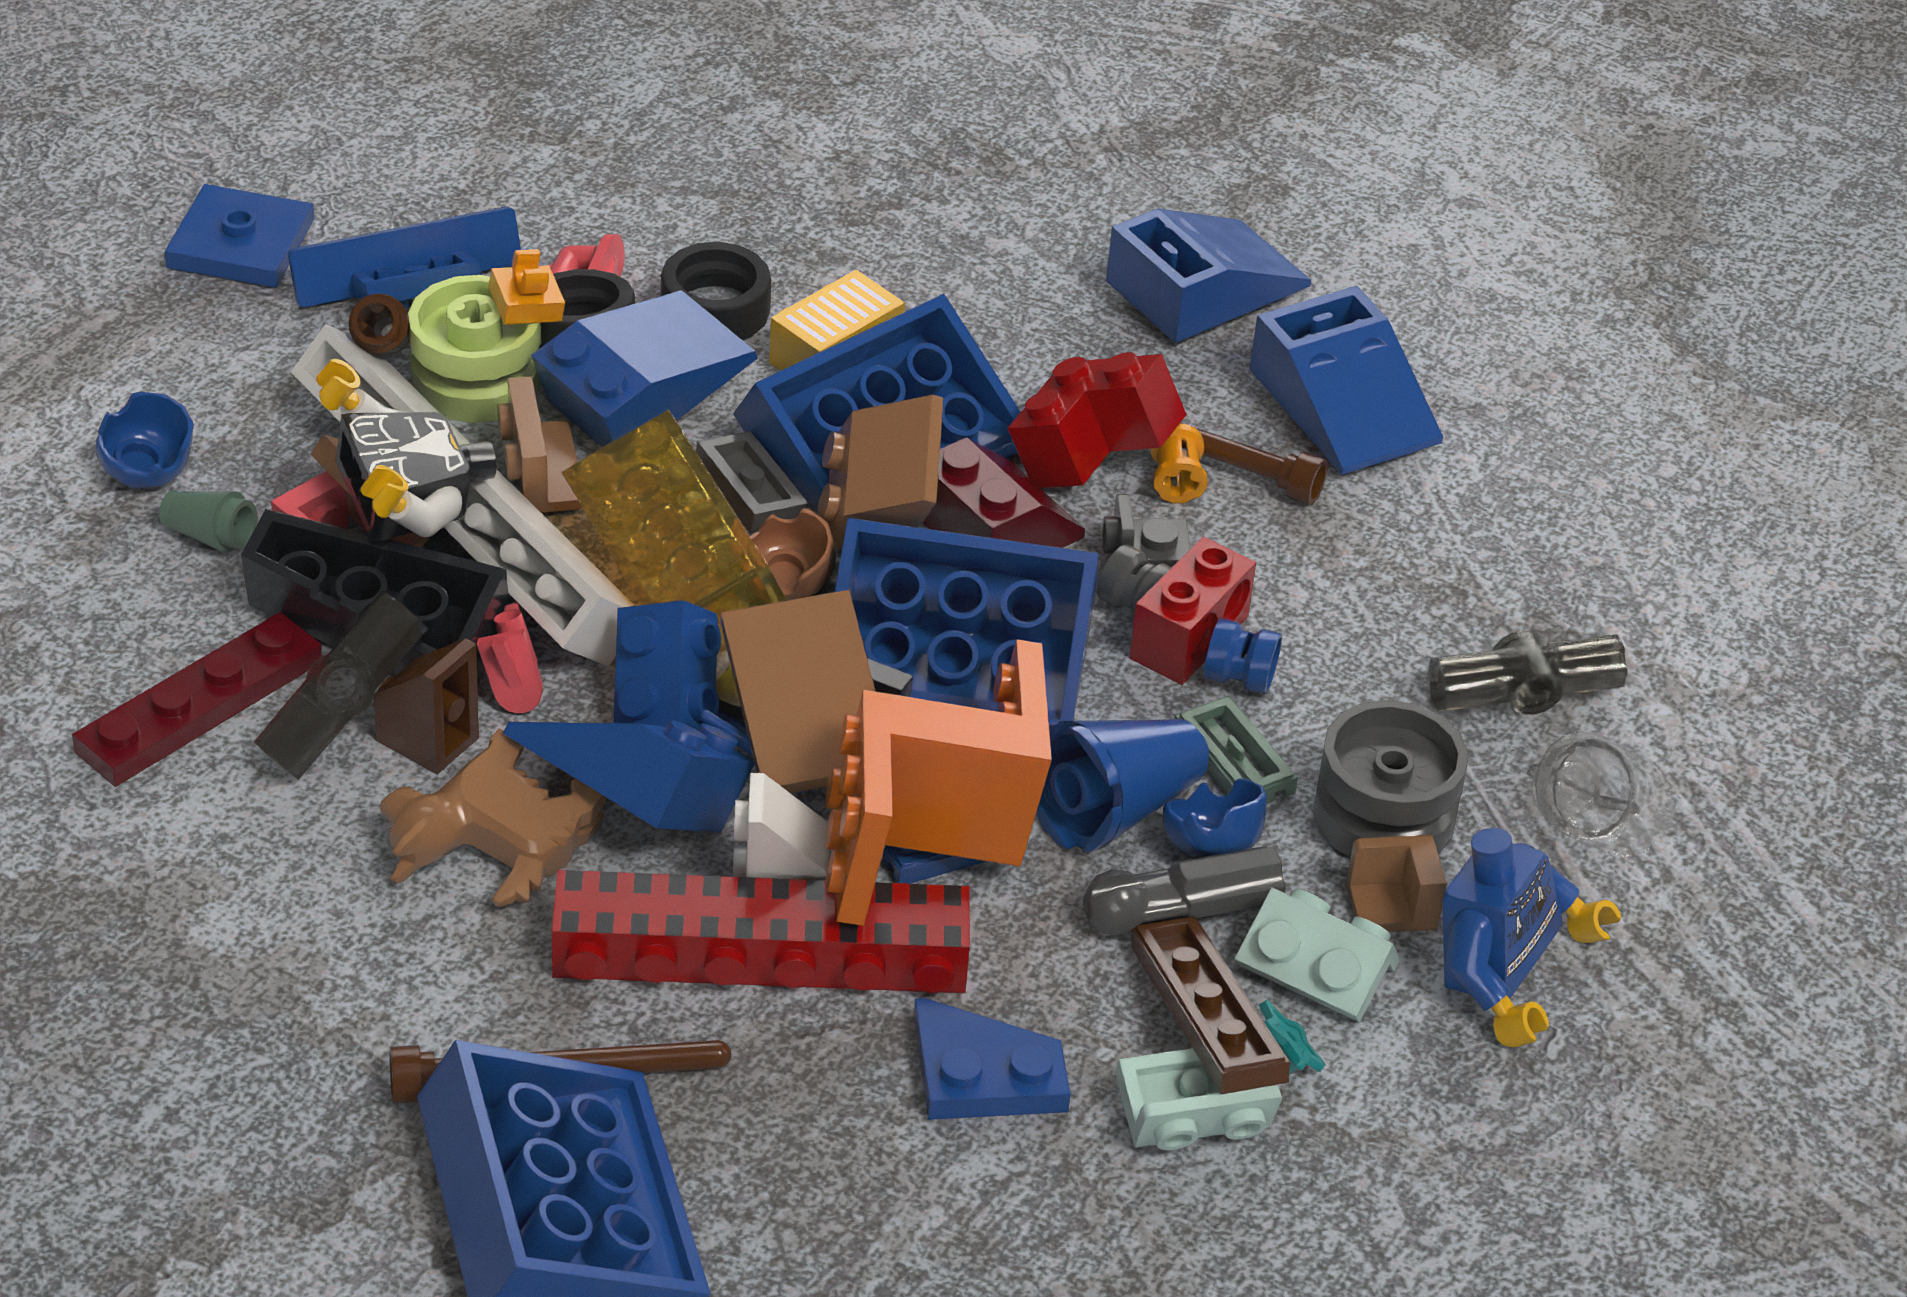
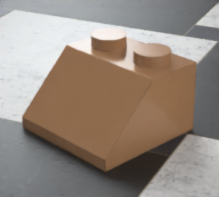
(883, 465)

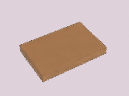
(796, 679)

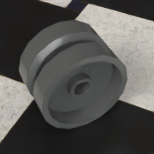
(1389, 774)

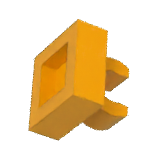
(526, 290)

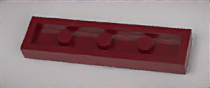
(196, 699)

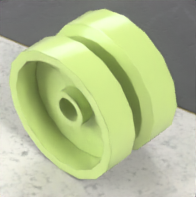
(465, 350)

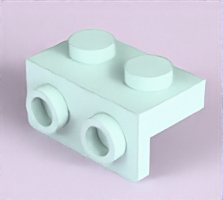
(1318, 953)
(1176, 1102)

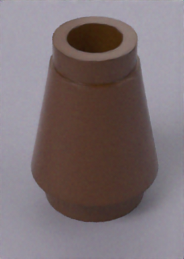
(372, 316)

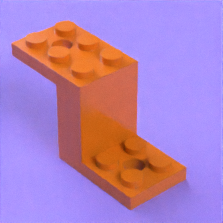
(937, 779)

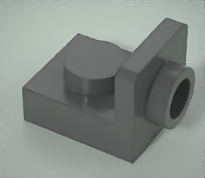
(1159, 538)

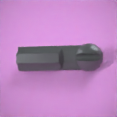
(1189, 888)

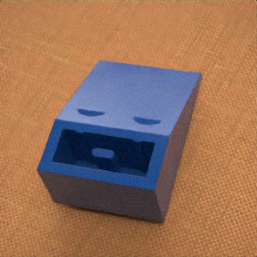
(1196, 270)
(1343, 379)

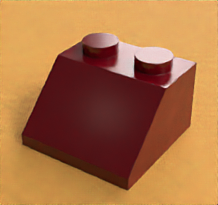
(995, 499)

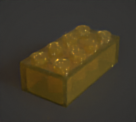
(670, 523)

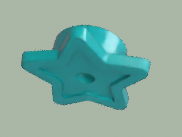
(1291, 1039)

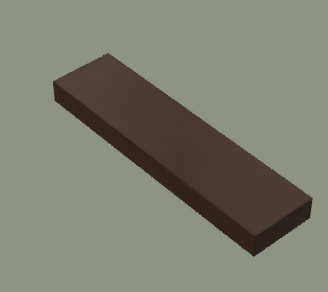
(1210, 1005)

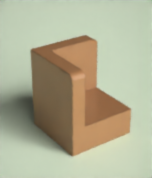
(1397, 882)

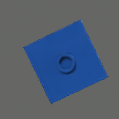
(239, 235)

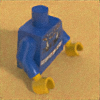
(1500, 922)

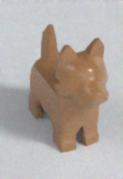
(499, 814)

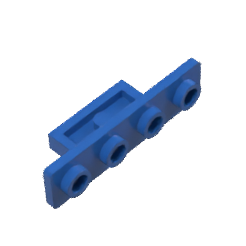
(404, 258)

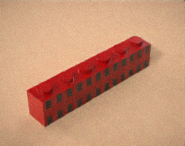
(757, 932)

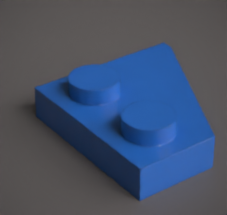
(986, 1065)

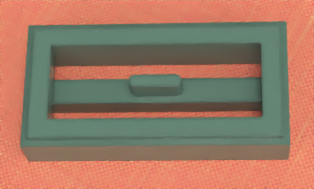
(1227, 752)

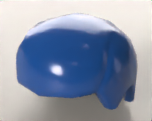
(145, 441)
(1216, 823)

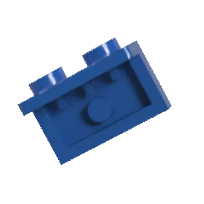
(666, 664)

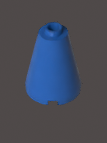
(1115, 775)

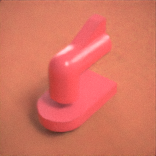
(606, 257)
(512, 662)

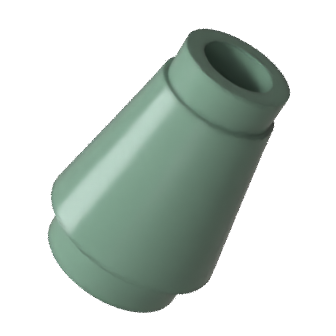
(211, 517)

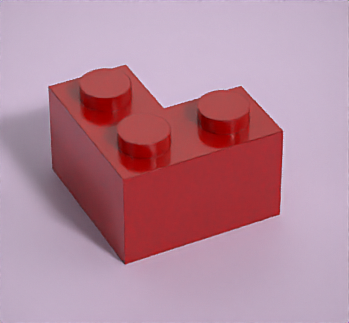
(1095, 410)

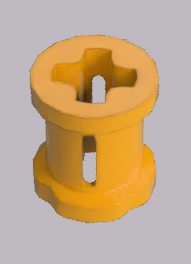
(1181, 464)

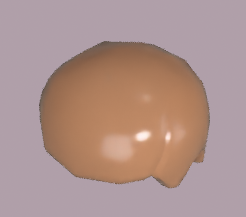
(797, 552)

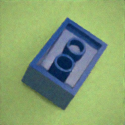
(638, 363)
(656, 772)

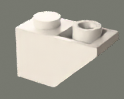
(780, 833)

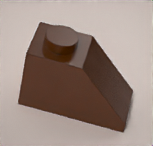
(431, 707)

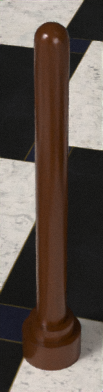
(1298, 475)
(413, 1068)

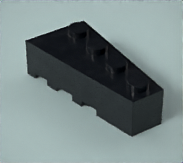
(332, 574)

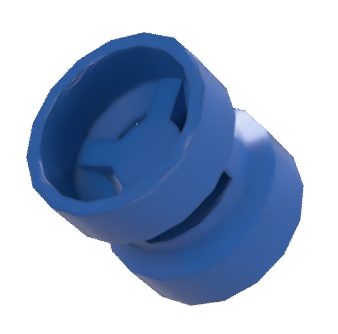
(1228, 653)

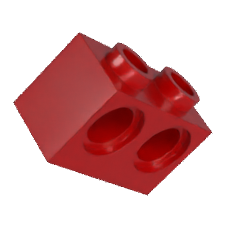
(1183, 607)

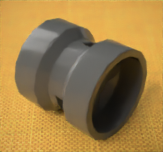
(1128, 577)

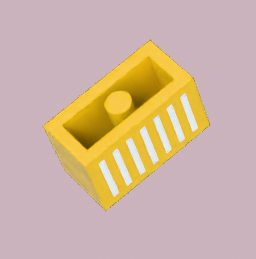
(829, 318)

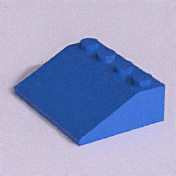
(892, 362)
(958, 603)
(556, 1178)

